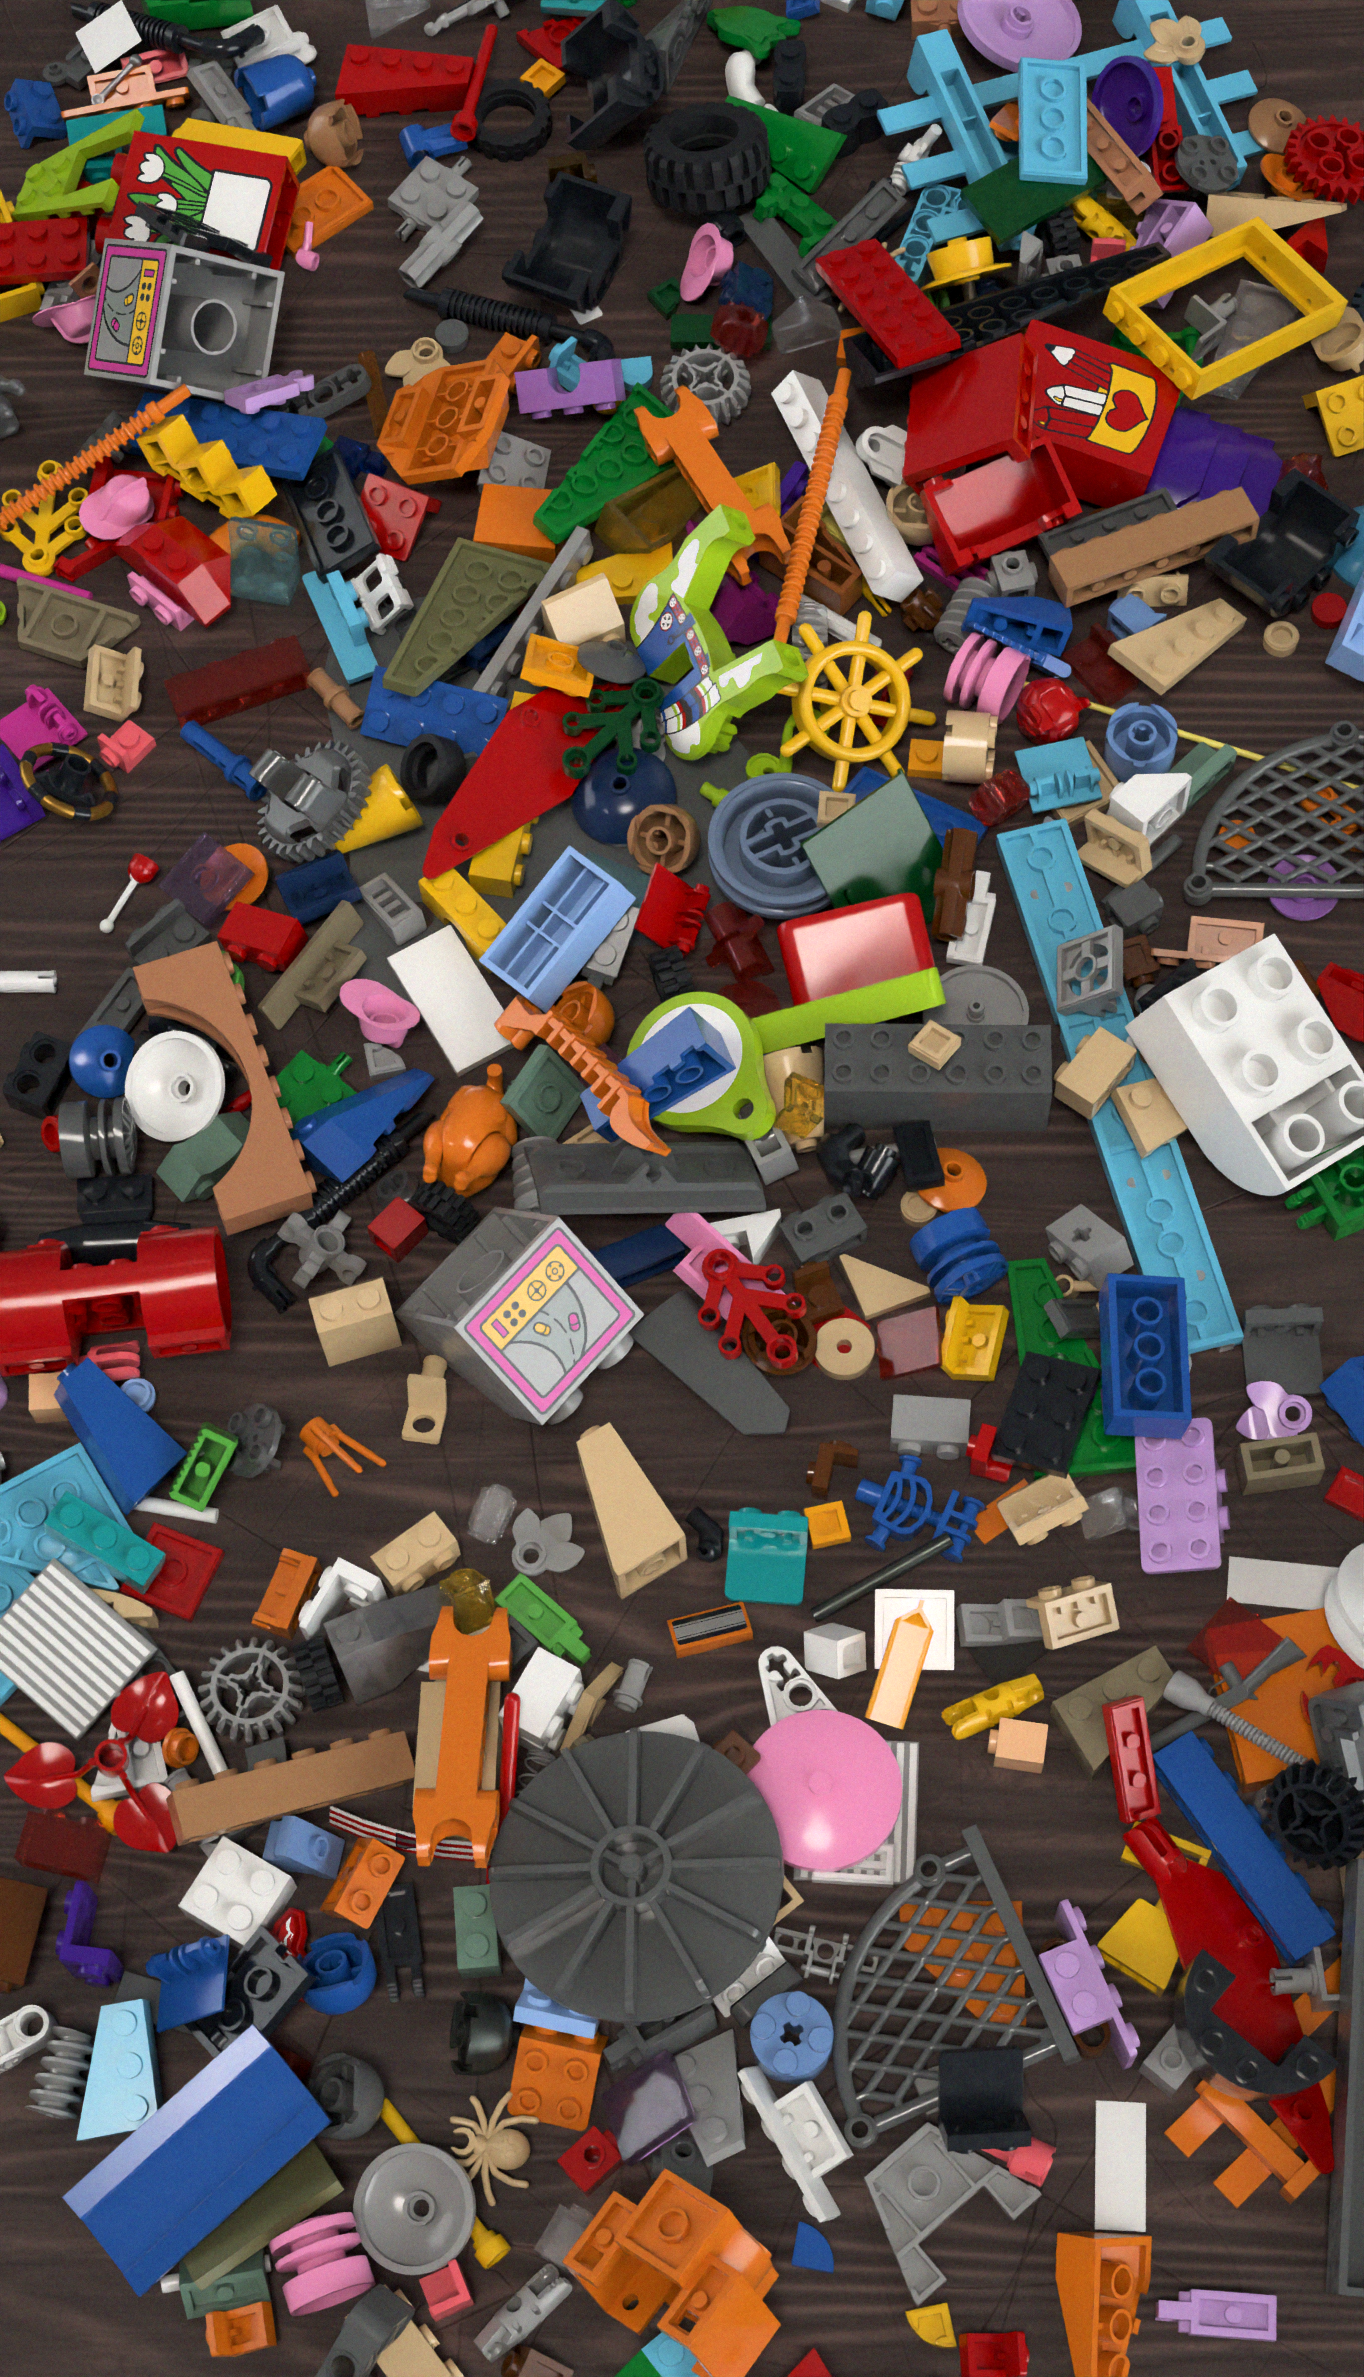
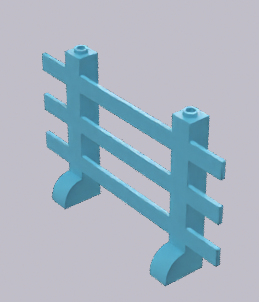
(977, 151)

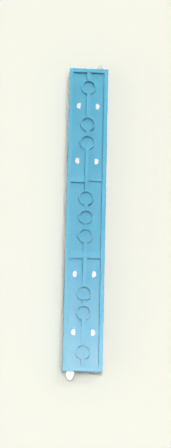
(1151, 1192)

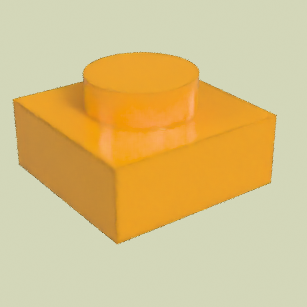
(545, 77)
(925, 759)
(827, 1525)

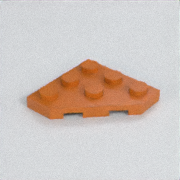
(976, 1952)

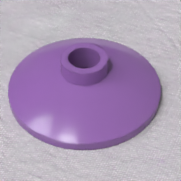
(1303, 908)

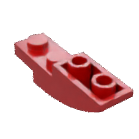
(1163, 149)

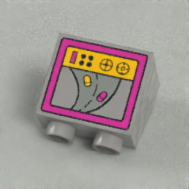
(181, 319)
(523, 1314)

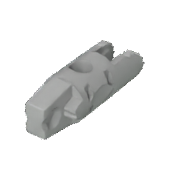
(523, 2312)

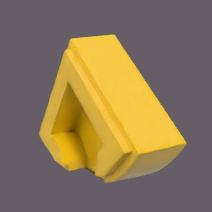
(933, 2325)

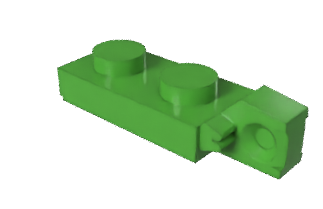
(544, 1619)

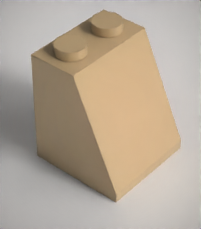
(355, 1321)

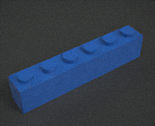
(1242, 1848)

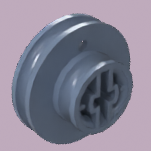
(758, 847)

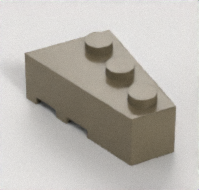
(1081, 1713)

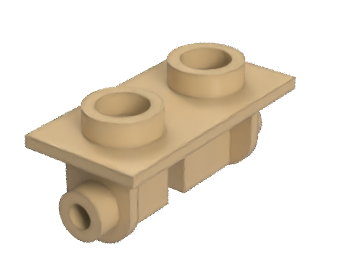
(1159, 590)

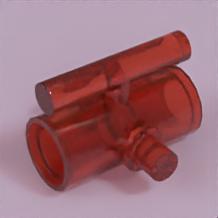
(737, 942)

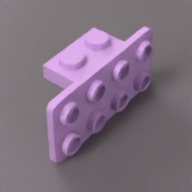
(1181, 1501)
(1081, 1988)

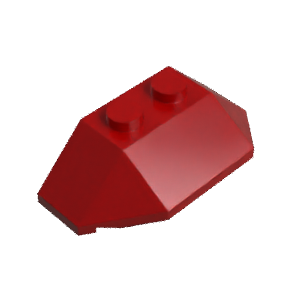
(181, 565)
(1344, 998)

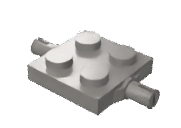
(430, 195)

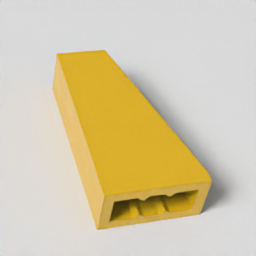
(245, 139)

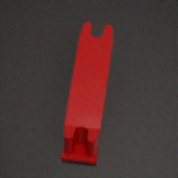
(97, 554)

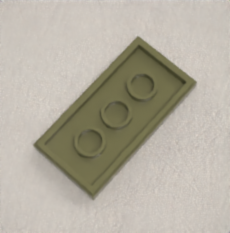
(272, 2210)

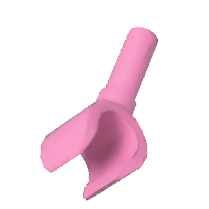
(305, 257)

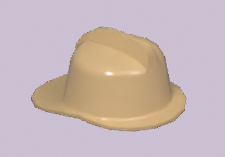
(1343, 345)

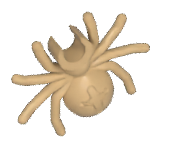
(493, 2145)

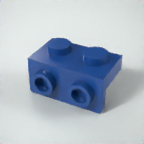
(34, 111)

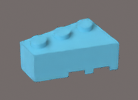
(123, 2072)

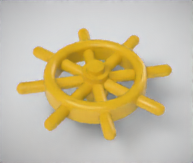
(852, 702)

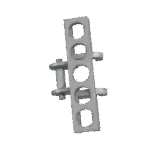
(808, 1954)

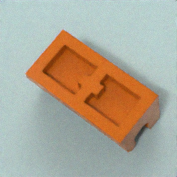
(287, 1593)

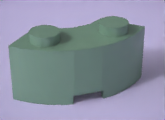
(204, 1159)

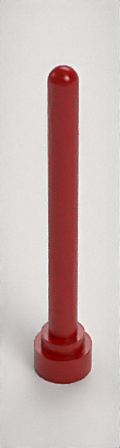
(465, 123)
(508, 1756)

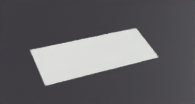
(1278, 1583)
(1120, 2166)

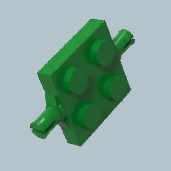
(312, 1085)

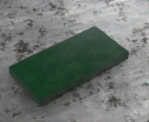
(1014, 205)

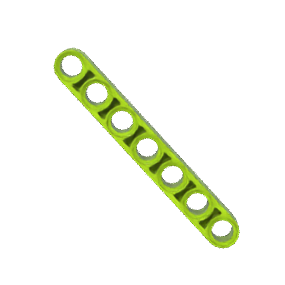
(858, 1006)

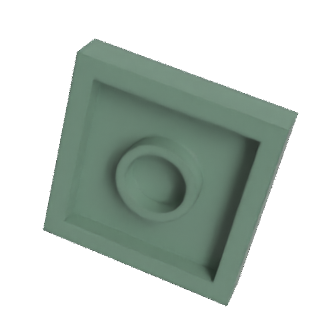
(543, 1094)

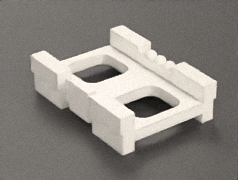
(389, 585)

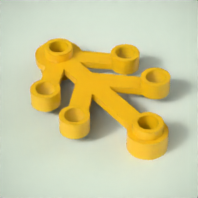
(44, 525)

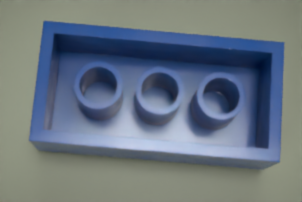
(1144, 1356)

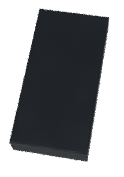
(918, 1156)

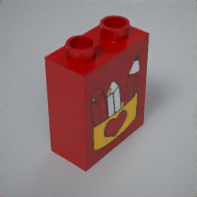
(1100, 412)

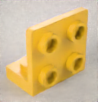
(1341, 414)

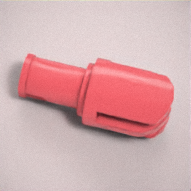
(115, 1359)

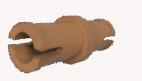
(336, 698)

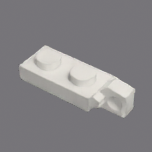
(978, 925)

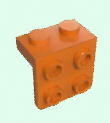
(556, 2076)

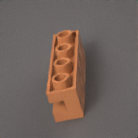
(1119, 163)

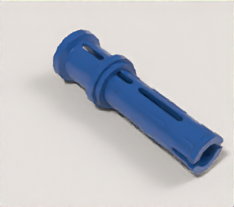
(234, 766)

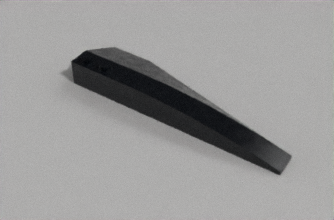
(1008, 312)

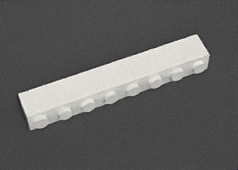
(850, 492)

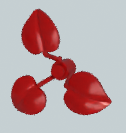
(47, 1772)

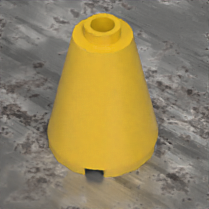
(387, 814)

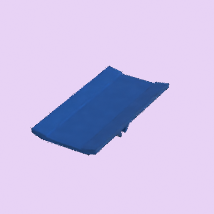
(197, 2159)

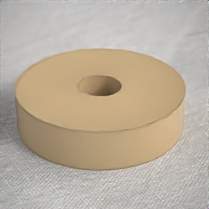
(844, 1332)

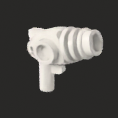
(913, 153)

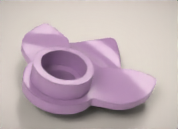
(1267, 1415)

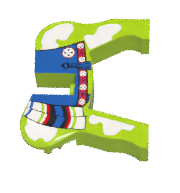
(678, 631)

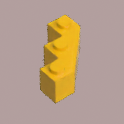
(205, 468)

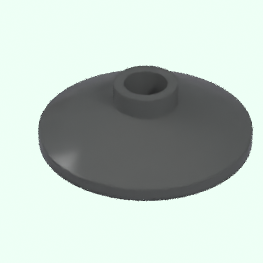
(611, 661)

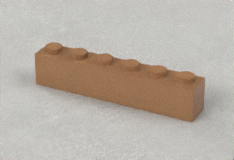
(1151, 546)
(290, 1787)

